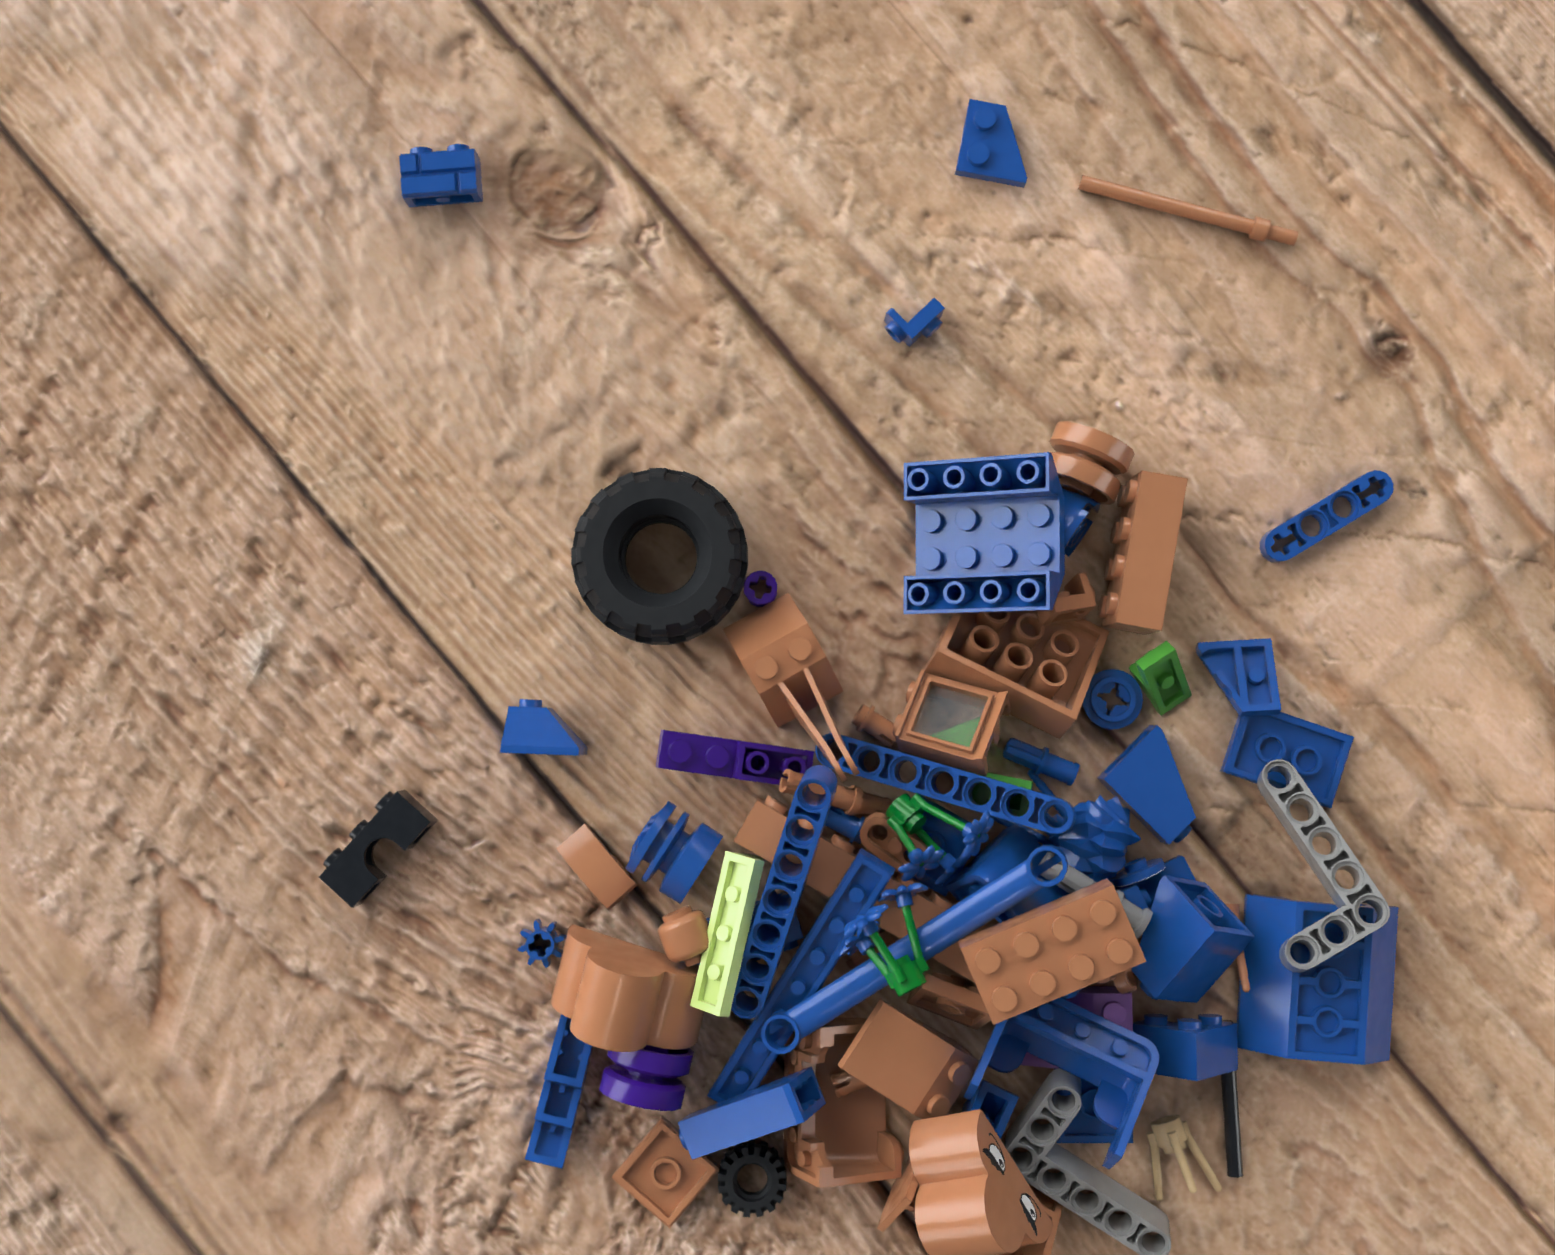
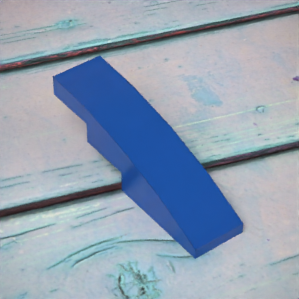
(559, 1098)

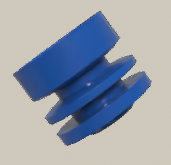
(673, 851)

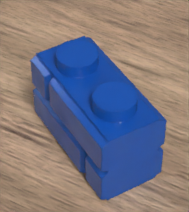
(441, 176)

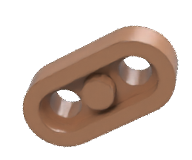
(888, 846)

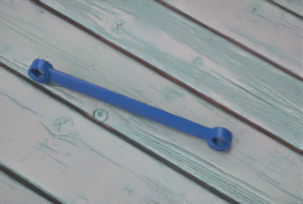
(933, 937)

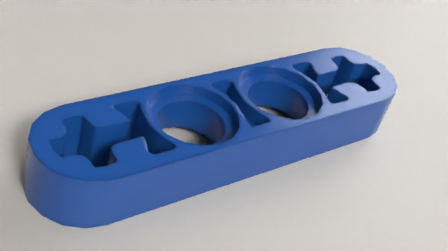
(1325, 515)

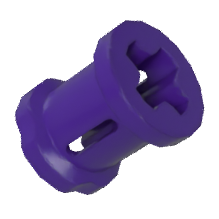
(753, 579)

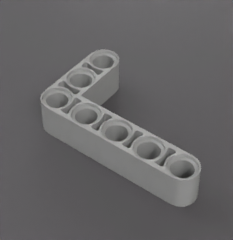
(1324, 867)
(1078, 1175)

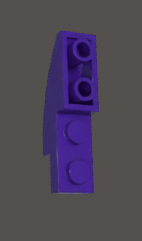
(729, 757)

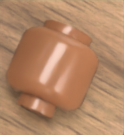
(684, 935)

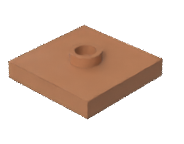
(663, 1174)

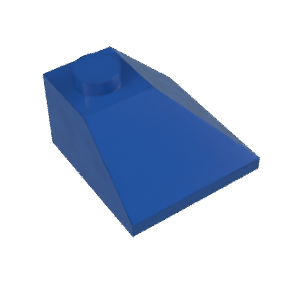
(538, 731)

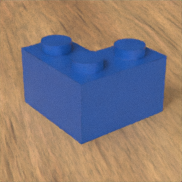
(1192, 1046)

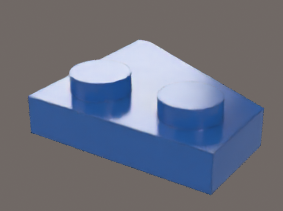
(1244, 674)

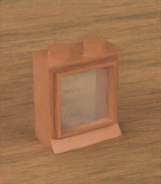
(950, 722)

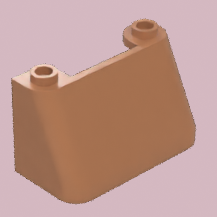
(847, 1135)

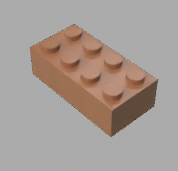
(1142, 553)
(1051, 951)

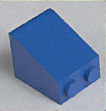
(1188, 941)

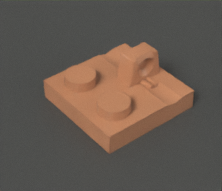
(950, 1000)

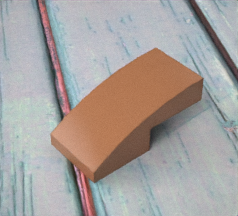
(596, 866)

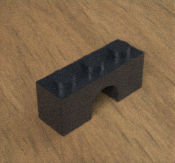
(353, 871)

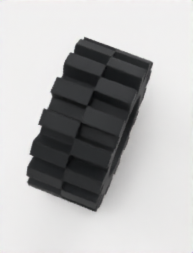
(747, 1201)

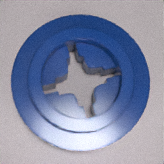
(1127, 690)

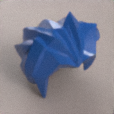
(1098, 838)

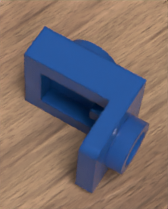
(923, 323)

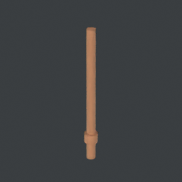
(1258, 229)

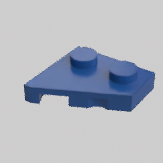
(989, 146)

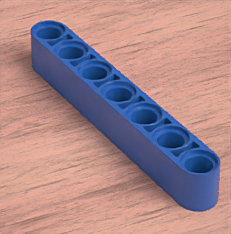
(963, 786)
(787, 877)

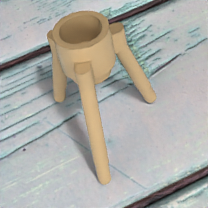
(1171, 1135)

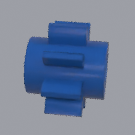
(537, 953)

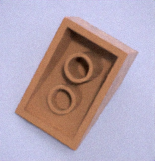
(908, 1062)

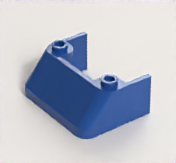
(1086, 1047)

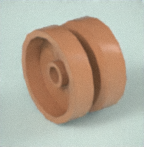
(1089, 460)

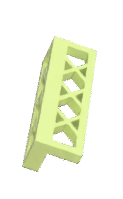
(727, 933)

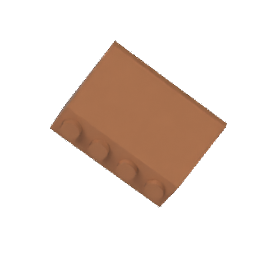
(1038, 665)

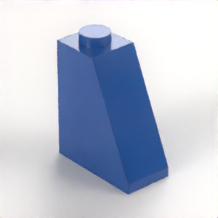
(1151, 786)

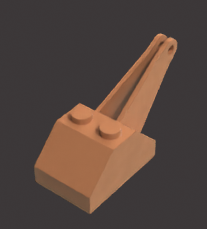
(789, 670)

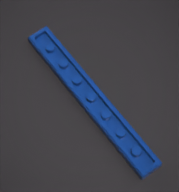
(804, 973)

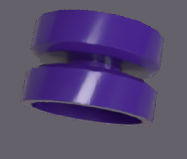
(647, 1077)

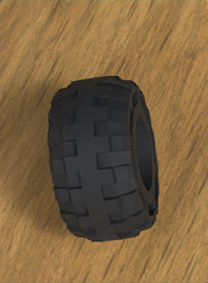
(646, 500)

